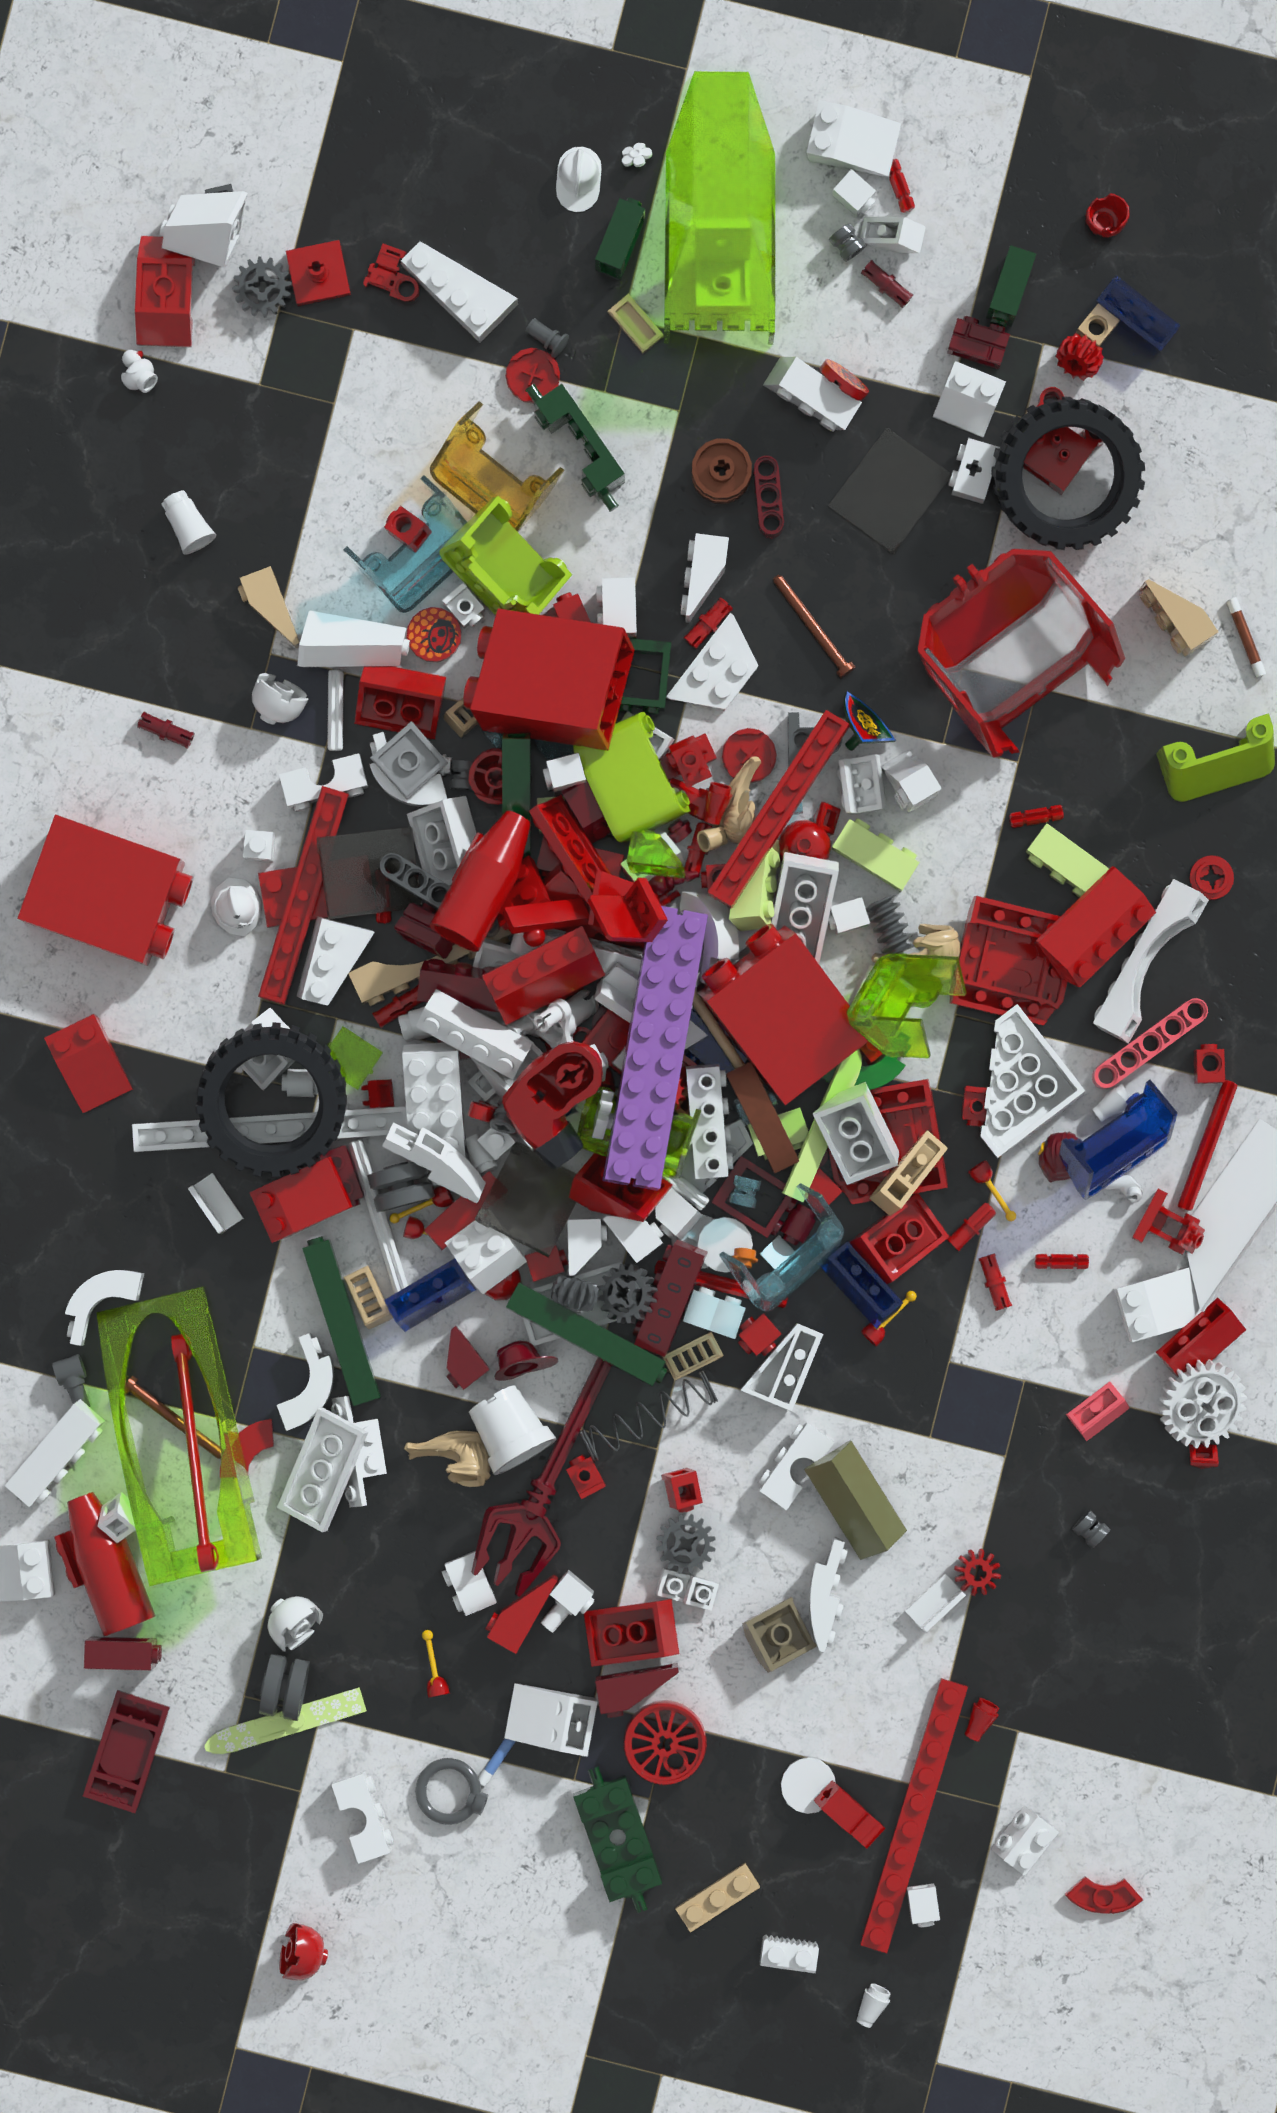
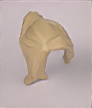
(740, 812)
(939, 941)
(463, 1447)

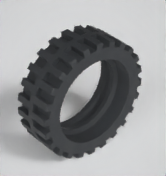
(1113, 509)
(258, 1156)

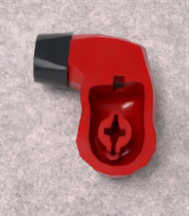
(548, 1092)

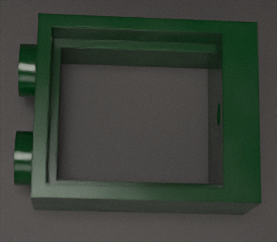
(620, 238)
(1010, 286)
(651, 648)

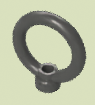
(476, 1799)

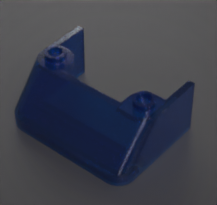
(1121, 1143)

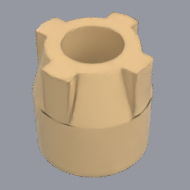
(711, 838)

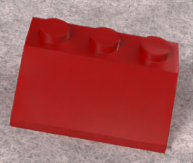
(396, 696)

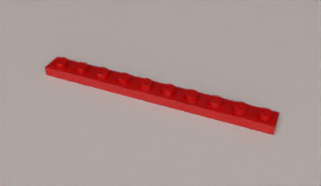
(913, 1815)

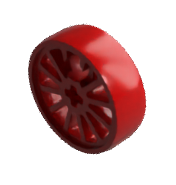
(677, 1774)

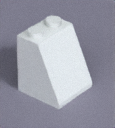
(205, 226)

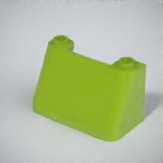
(501, 563)
(1193, 777)
(631, 780)

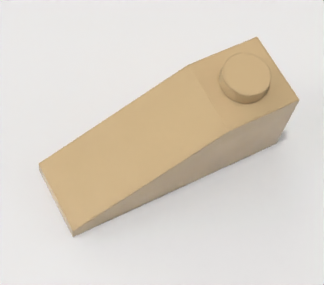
(266, 599)
(909, 1174)

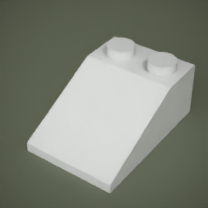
(853, 139)
(1158, 1304)

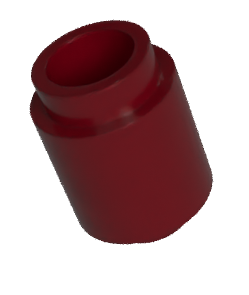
(798, 1224)

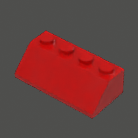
(1095, 927)
(543, 974)

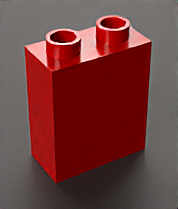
(550, 678)
(105, 891)
(781, 1011)

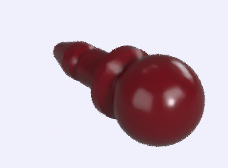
(661, 883)

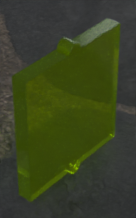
(354, 1055)

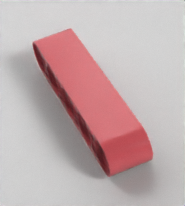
(1162, 1038)

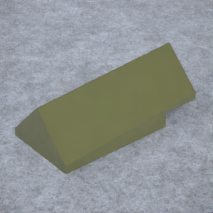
(856, 1501)

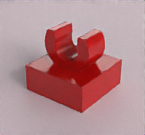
(379, 1093)

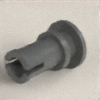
(550, 339)

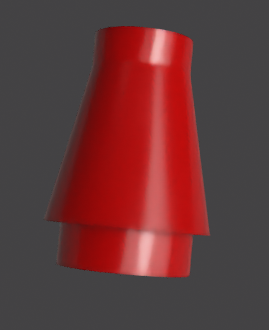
(717, 800)
(981, 1718)

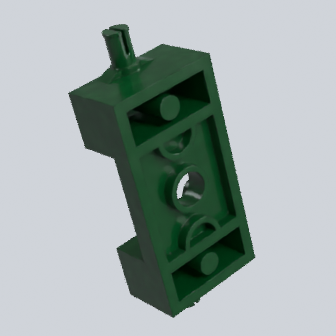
(558, 409)
(624, 1868)

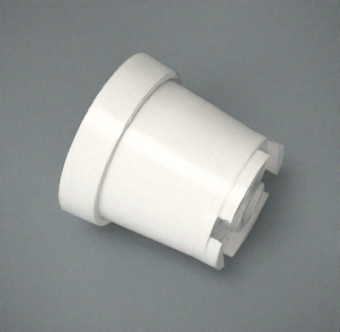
(509, 1430)

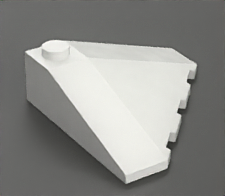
(1026, 1083)

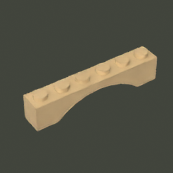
(378, 979)

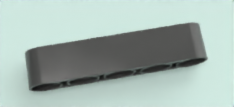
(426, 891)

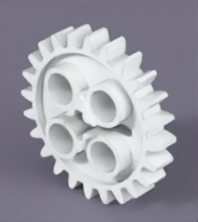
(1219, 1416)

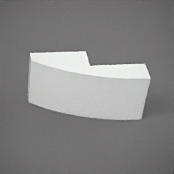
(686, 1589)

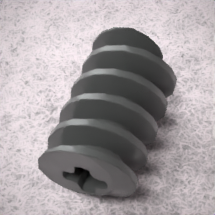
(889, 926)

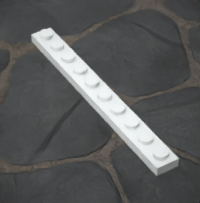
(265, 1128)

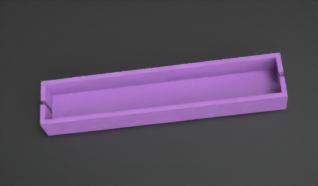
(655, 1051)

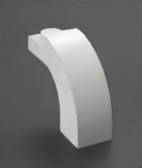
(428, 794)
(720, 933)
(104, 1285)
(318, 1390)

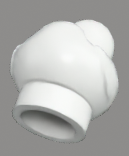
(139, 373)

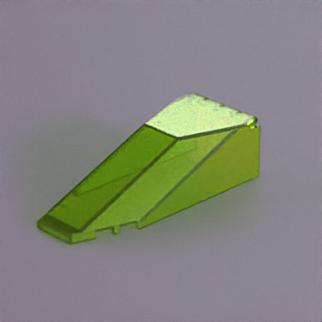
(720, 210)

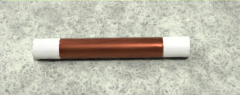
(1246, 637)

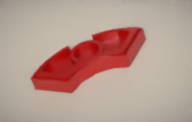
(255, 1439)
(1103, 1898)

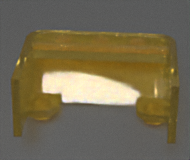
(477, 478)

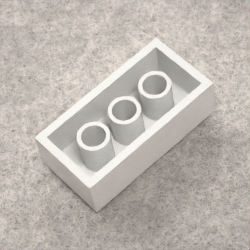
(805, 898)
(434, 1091)

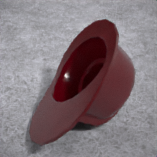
(521, 1358)

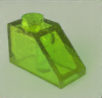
(653, 856)

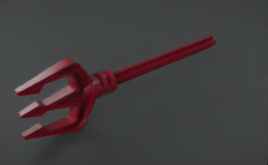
(529, 1516)

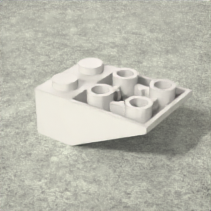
(708, 565)
(551, 1719)

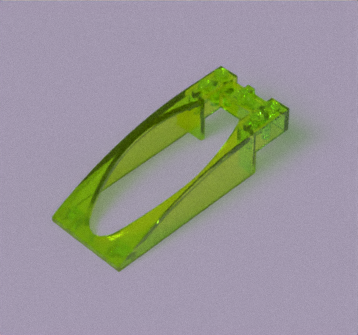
(240, 1542)

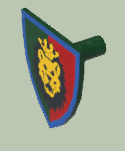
(864, 723)

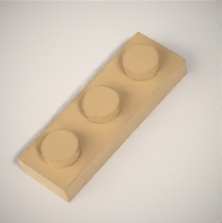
(717, 1897)

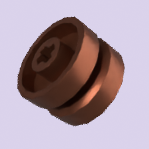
(725, 455)

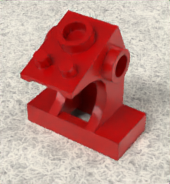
(689, 760)
(1189, 1236)

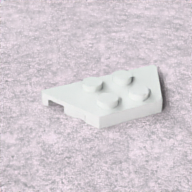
(717, 670)

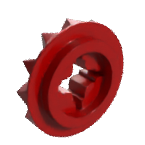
(1221, 868)

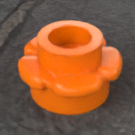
(746, 1256)

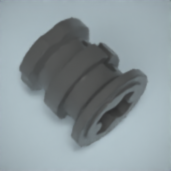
(501, 1121)

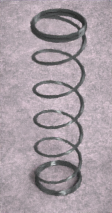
(590, 1444)

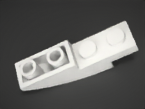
(445, 1163)
(822, 1605)

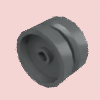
(400, 1182)
(284, 1687)

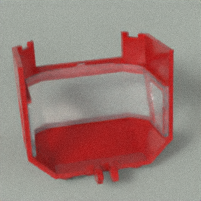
(1013, 641)

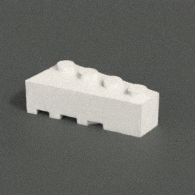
(465, 295)

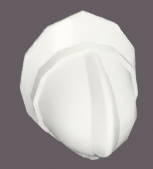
(236, 906)

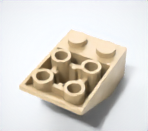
(1182, 619)

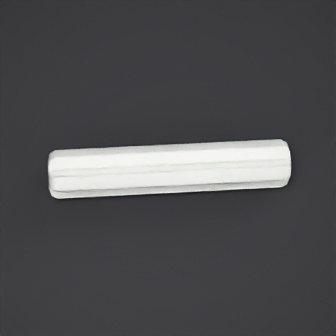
(335, 710)

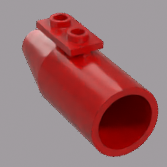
(482, 883)
(103, 1568)

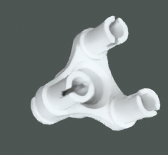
(559, 1020)

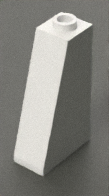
(350, 642)

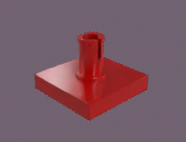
(318, 272)

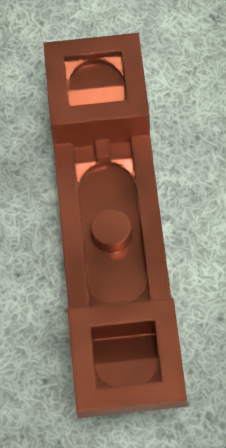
(762, 1117)

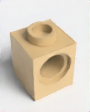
(1102, 317)

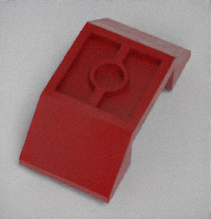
(163, 295)

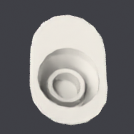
(578, 179)

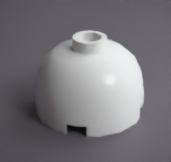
(277, 700)
(292, 1620)

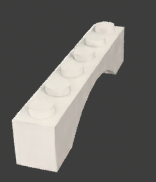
(1177, 911)

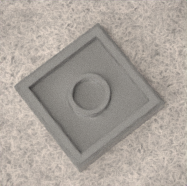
(409, 760)

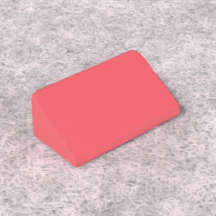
(1098, 1411)

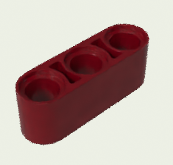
(768, 483)

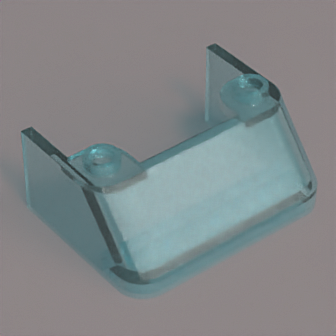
(411, 576)
(776, 1286)

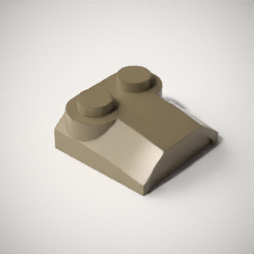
(778, 1635)

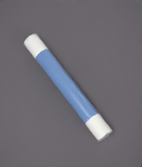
(495, 1761)

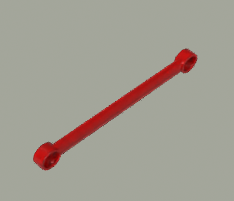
(205, 1547)

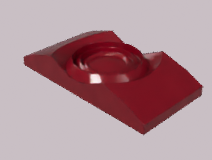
(126, 1751)

